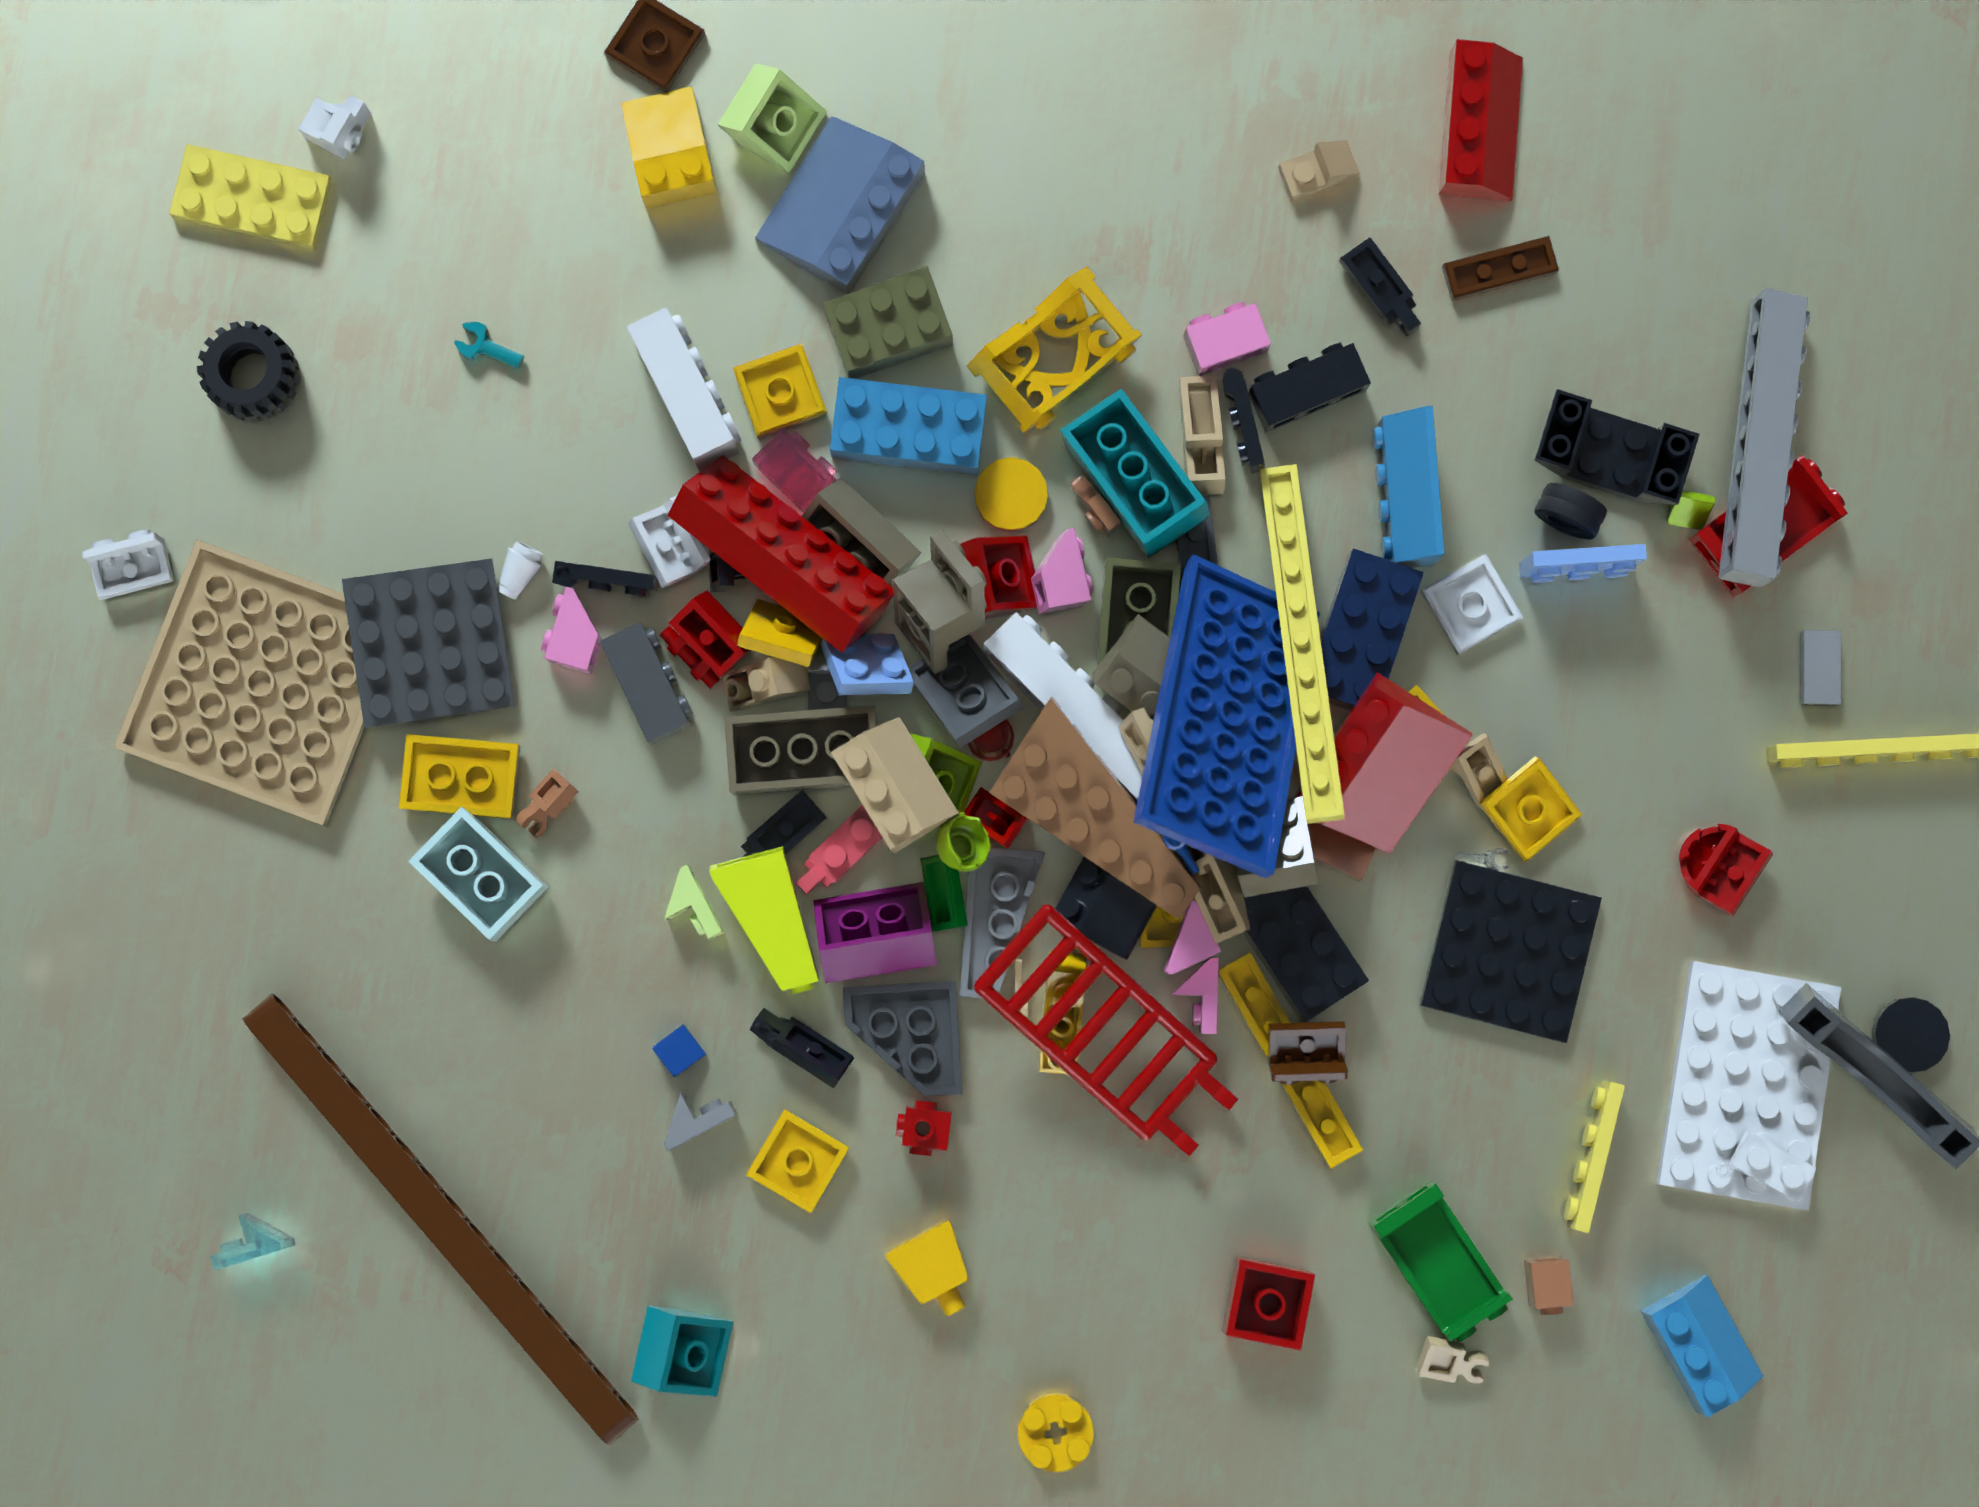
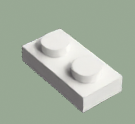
(1772, 1166)

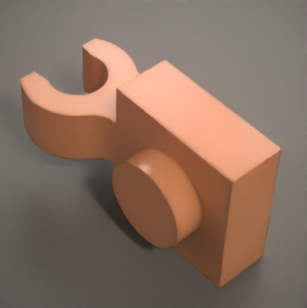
(549, 799)

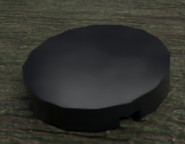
(1912, 1033)

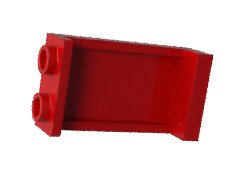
(1807, 513)

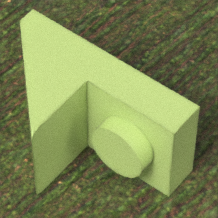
(689, 894)

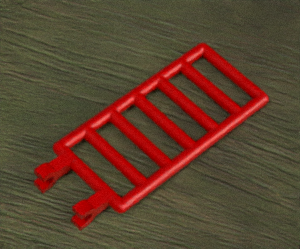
(1066, 1058)

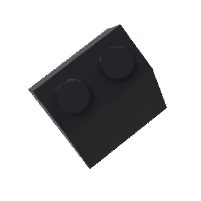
(1105, 909)

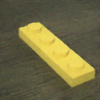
(1590, 1171)

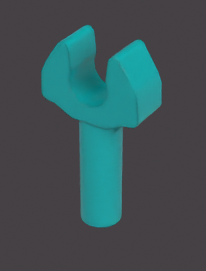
(485, 346)

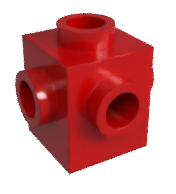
(939, 1128)

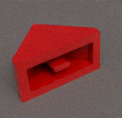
(997, 817)

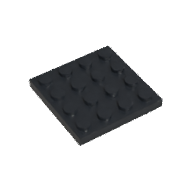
(1510, 951)

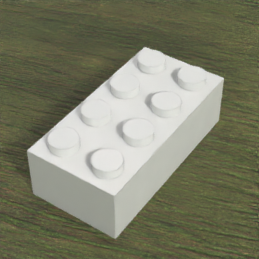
(680, 381)

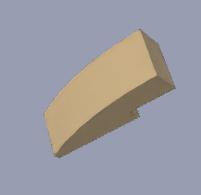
(1202, 433)

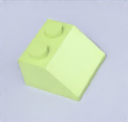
(772, 116)

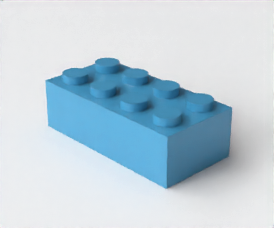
(908, 426)

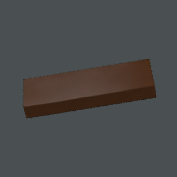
(1500, 268)

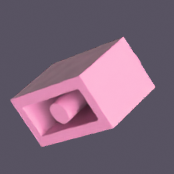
(1226, 338)

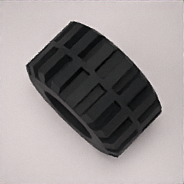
(228, 350)

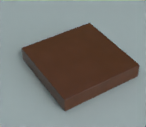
(654, 43)

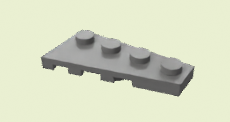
(995, 910)

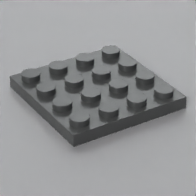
(428, 643)

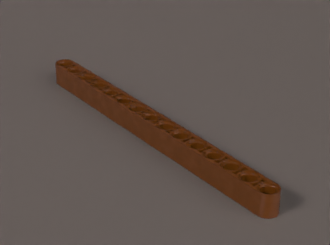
(441, 1219)

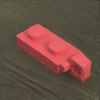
(840, 851)

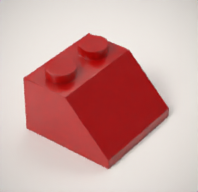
(1007, 571)

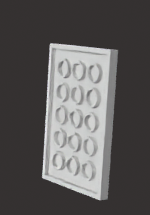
(1737, 1074)

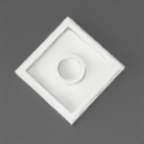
(1471, 604)

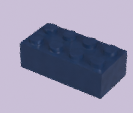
(1365, 624)

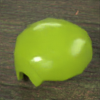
(963, 843)

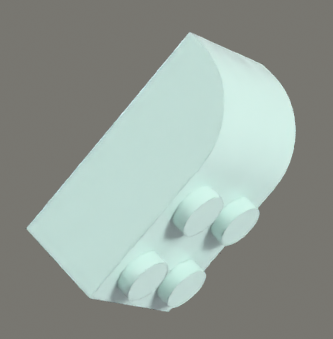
(478, 874)

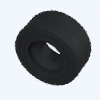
(1570, 511)

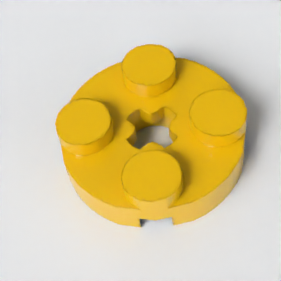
(1043, 1451)

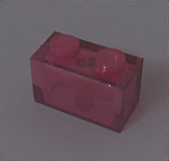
(793, 468)

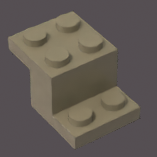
(940, 601)

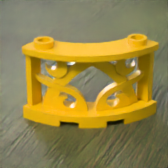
(1062, 301)

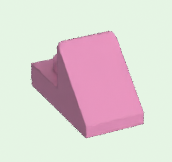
(1203, 984)

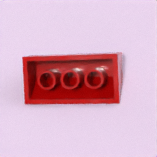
(1480, 121)

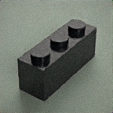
(1308, 386)

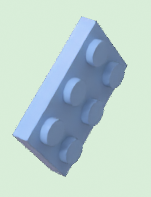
(1582, 562)

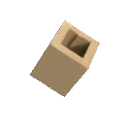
(764, 683)

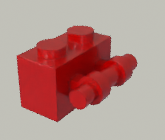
(711, 635)

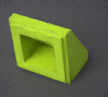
(1691, 511)

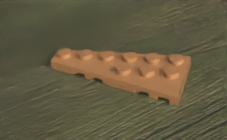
(1079, 800)

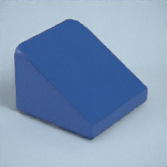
(678, 1051)

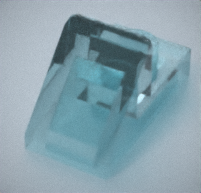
(260, 1240)

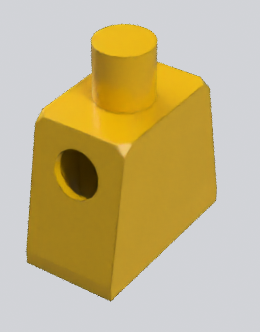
(932, 1266)

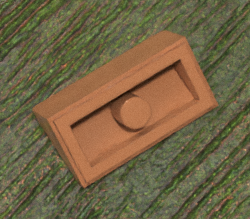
(1340, 851)

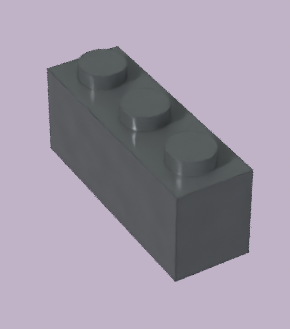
(647, 682)

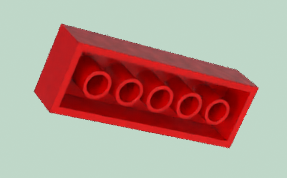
(781, 553)

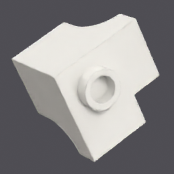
(335, 125)

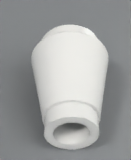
(518, 569)

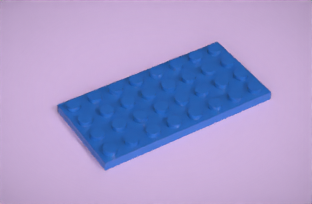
(1221, 723)

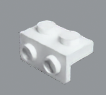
(667, 546)
(129, 564)

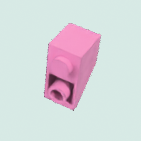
(1061, 577)
(574, 636)

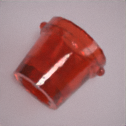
(994, 743)

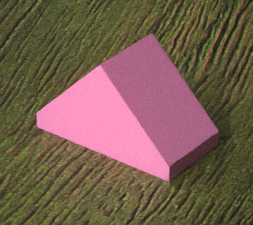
(1192, 941)

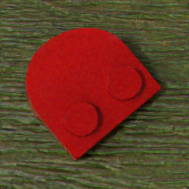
(1722, 865)

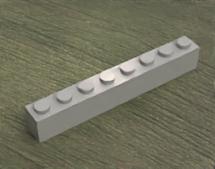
(1764, 438)

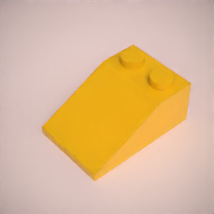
(668, 147)

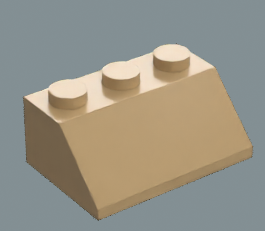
(895, 783)

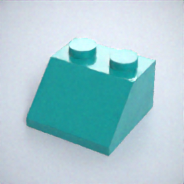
(681, 1351)

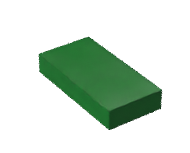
(943, 894)

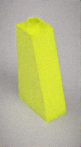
(768, 909)

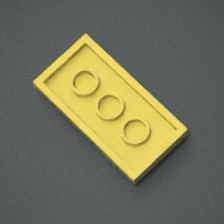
(250, 196)

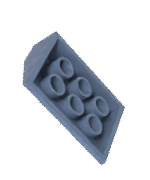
(842, 203)

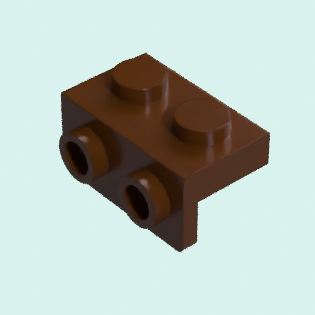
(1307, 1052)

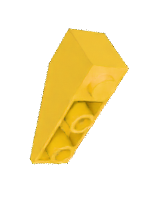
(1071, 1023)

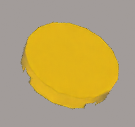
(1010, 494)

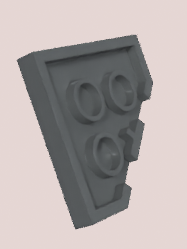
(911, 1030)

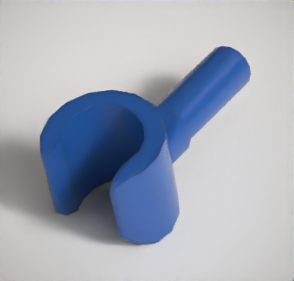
(1182, 849)

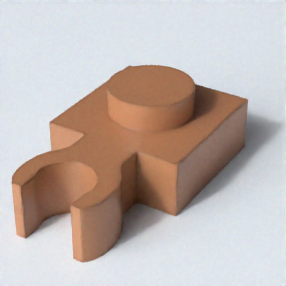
(1099, 513)

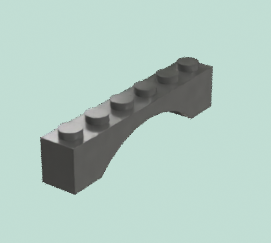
(1879, 1072)

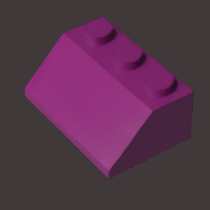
(874, 932)

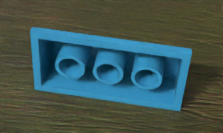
(1409, 488)

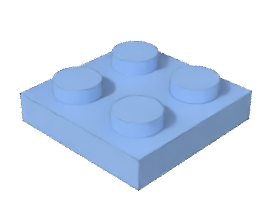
(869, 666)

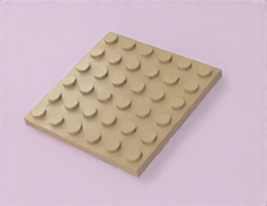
(251, 686)

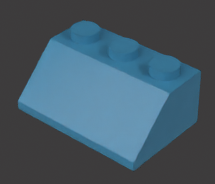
(1703, 1346)

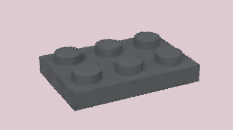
(967, 694)

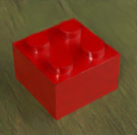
(1268, 1303)

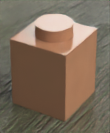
(1549, 1284)

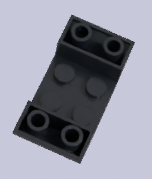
(1615, 451)

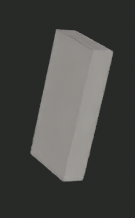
(1820, 667)

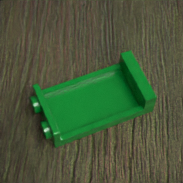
(1441, 1263)

